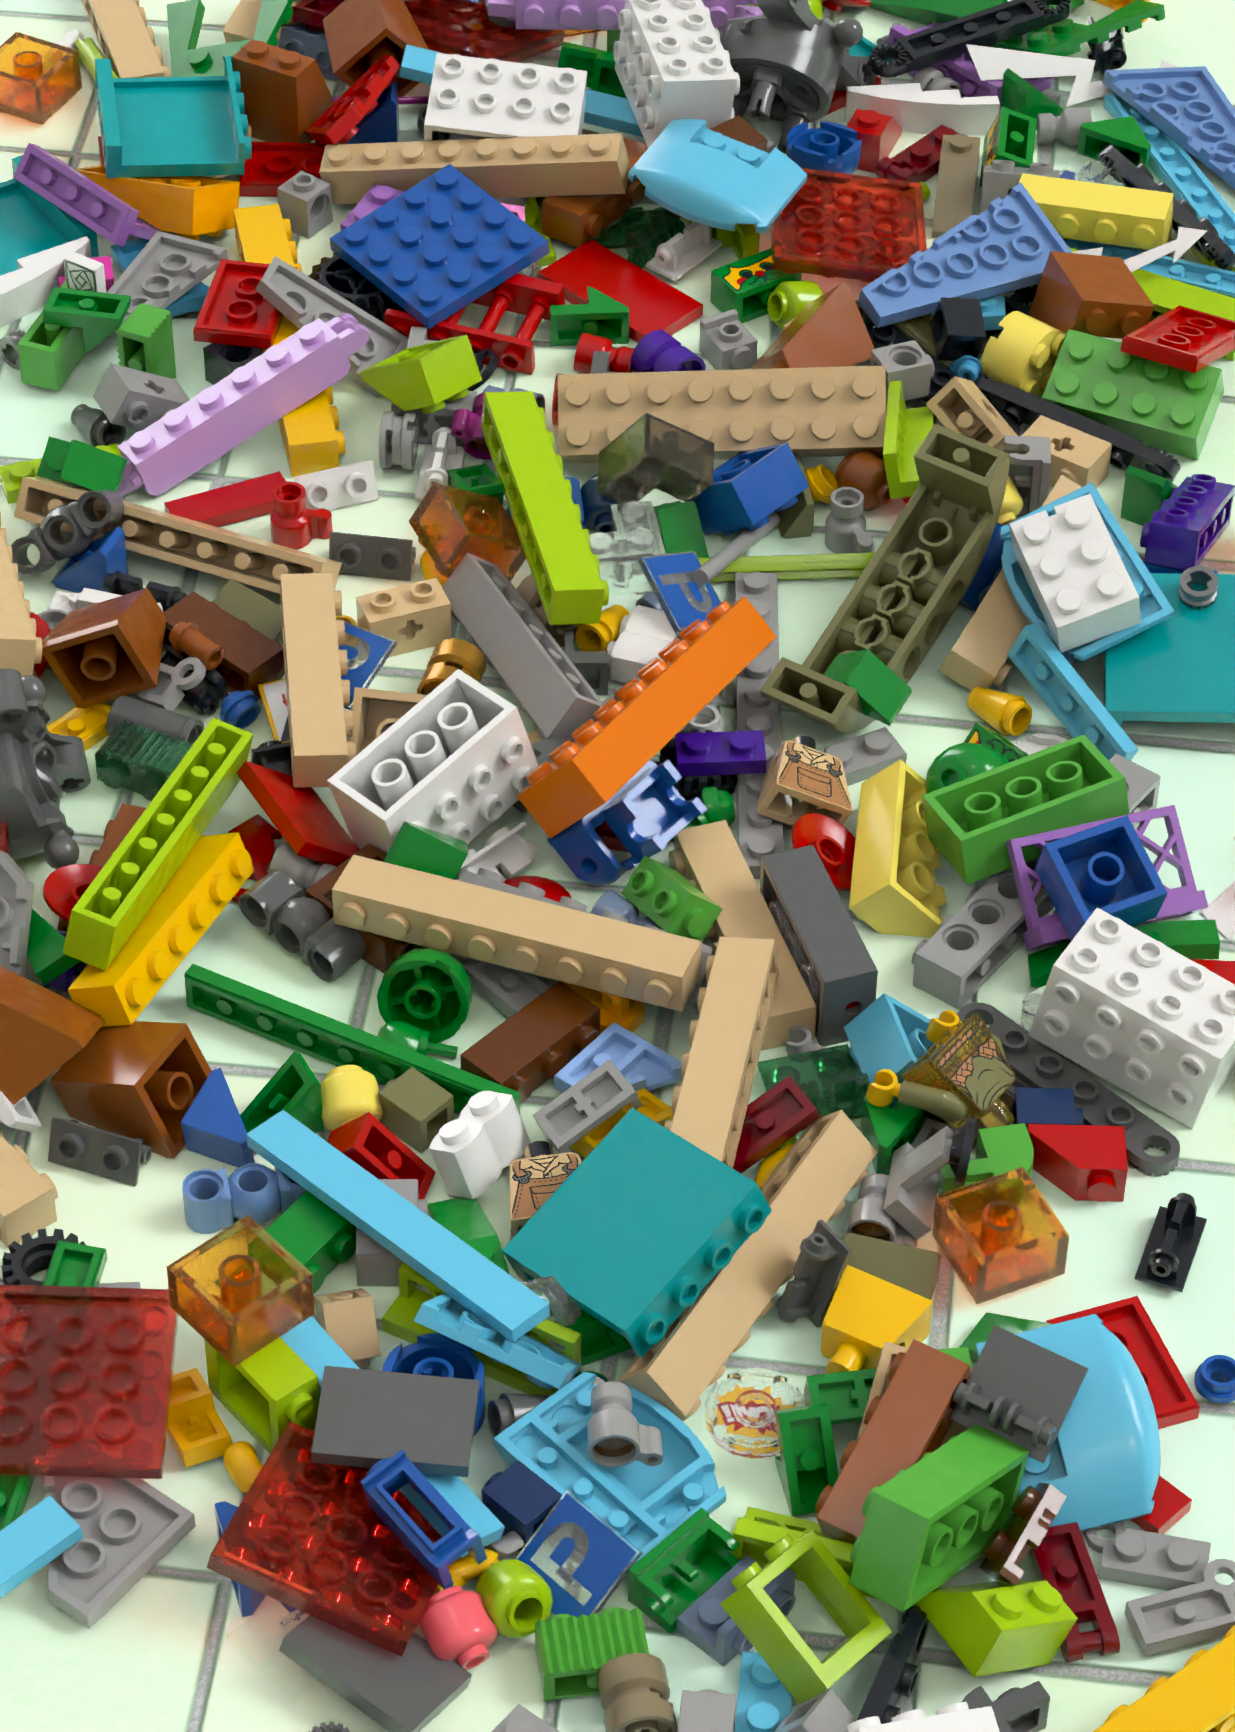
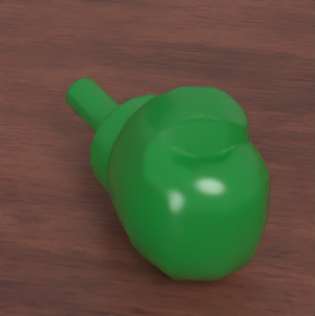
(719, 807)
(414, 1039)

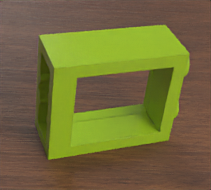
(265, 1390)
(776, 1637)

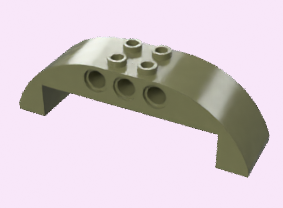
(909, 581)

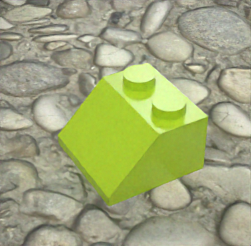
(426, 374)
(1000, 1624)

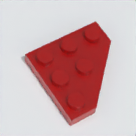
(340, 118)

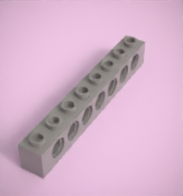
(992, 920)

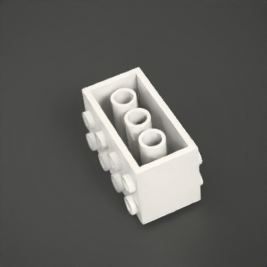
(673, 65)
(502, 99)
(441, 766)
(1140, 1017)

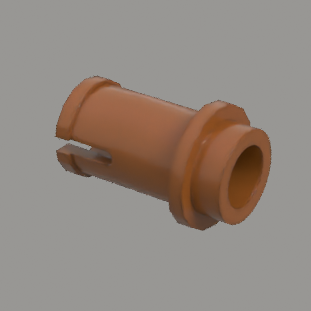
(188, 640)

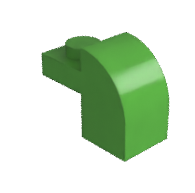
(997, 1152)

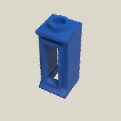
(386, 1479)

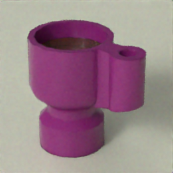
(467, 427)

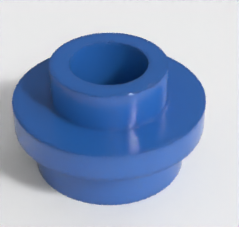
(240, 709)
(1216, 1379)

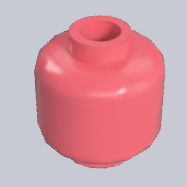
(458, 1627)

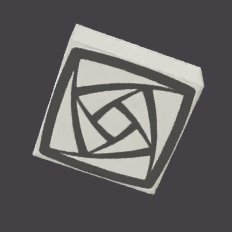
(84, 273)

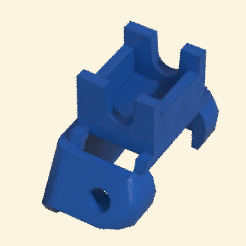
(641, 815)

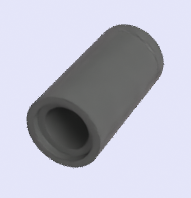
(154, 718)

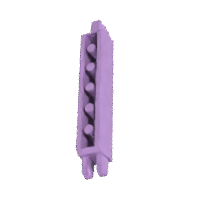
(597, 13)
(240, 405)

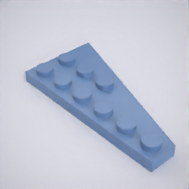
(1185, 107)
(974, 260)

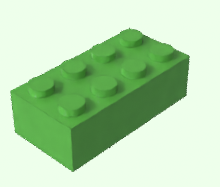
(1135, 394)
(1020, 799)
(936, 1516)

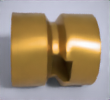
(447, 658)

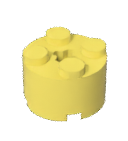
(1022, 353)

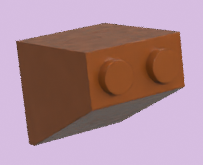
(364, 31)
(280, 91)
(1090, 296)
(822, 335)
(108, 648)
(37, 1033)
(135, 1082)

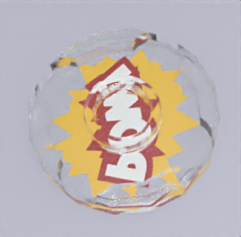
(743, 1409)

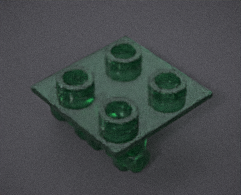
(641, 233)
(825, 1077)

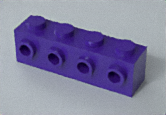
(1188, 522)

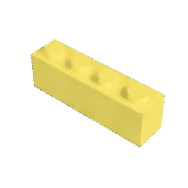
(1103, 211)
(894, 857)

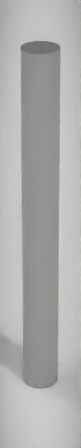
(733, 551)

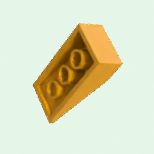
(176, 203)

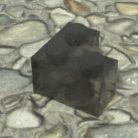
(657, 457)

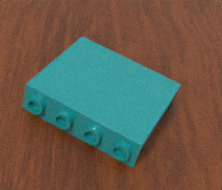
(172, 124)
(33, 224)
(1179, 666)
(639, 1229)

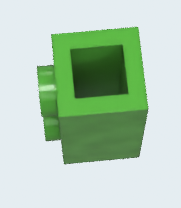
(671, 900)

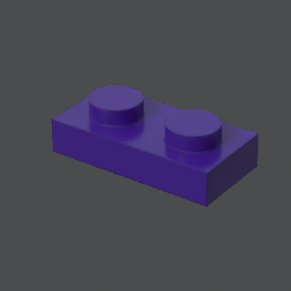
(720, 753)

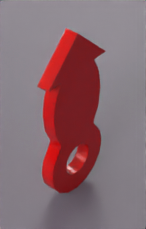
(258, 841)

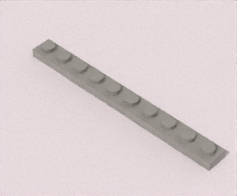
(758, 833)

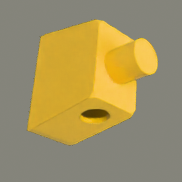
(865, 1316)

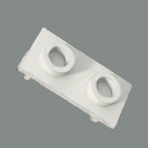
(684, 251)
(437, 459)
(340, 486)
(503, 850)

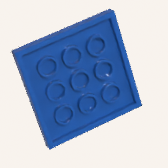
(439, 246)

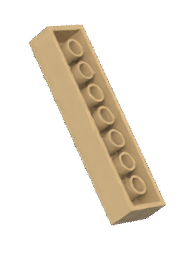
(737, 410)

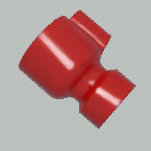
(619, 358)
(293, 523)

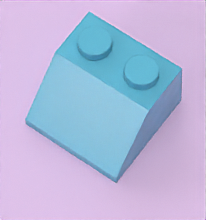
(887, 1038)

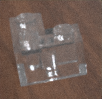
(631, 536)

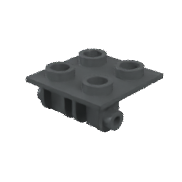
(1019, 1392)

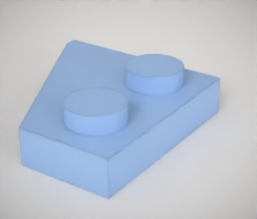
(634, 1057)

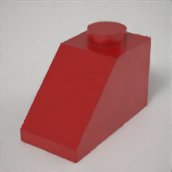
(878, 136)
(380, 1152)
(1082, 1159)

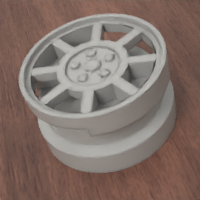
(398, 440)

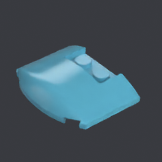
(716, 177)
(1153, 603)
(1110, 1438)
(634, 1498)

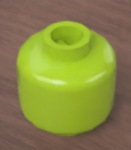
(790, 299)
(515, 1597)

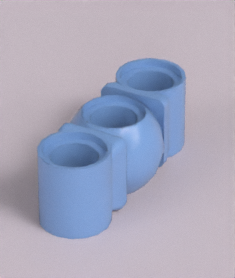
(250, 1190)

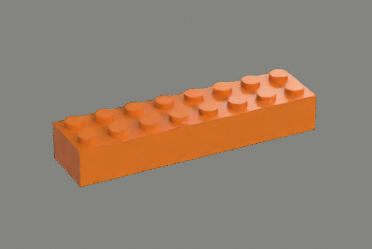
(645, 715)

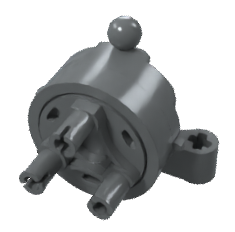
(792, 62)
(36, 773)

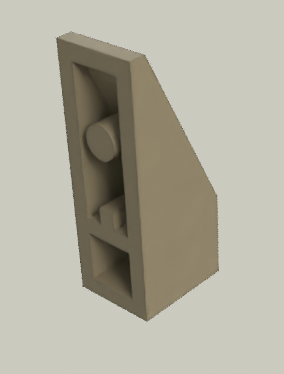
(955, 182)

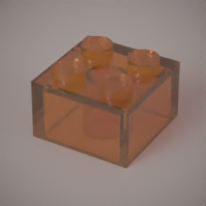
(36, 77)
(464, 522)
(1000, 1235)
(240, 1290)

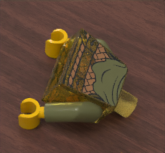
(955, 1076)

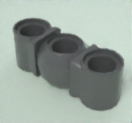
(84, 526)
(302, 926)

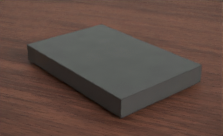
(380, 1412)
(388, 1688)

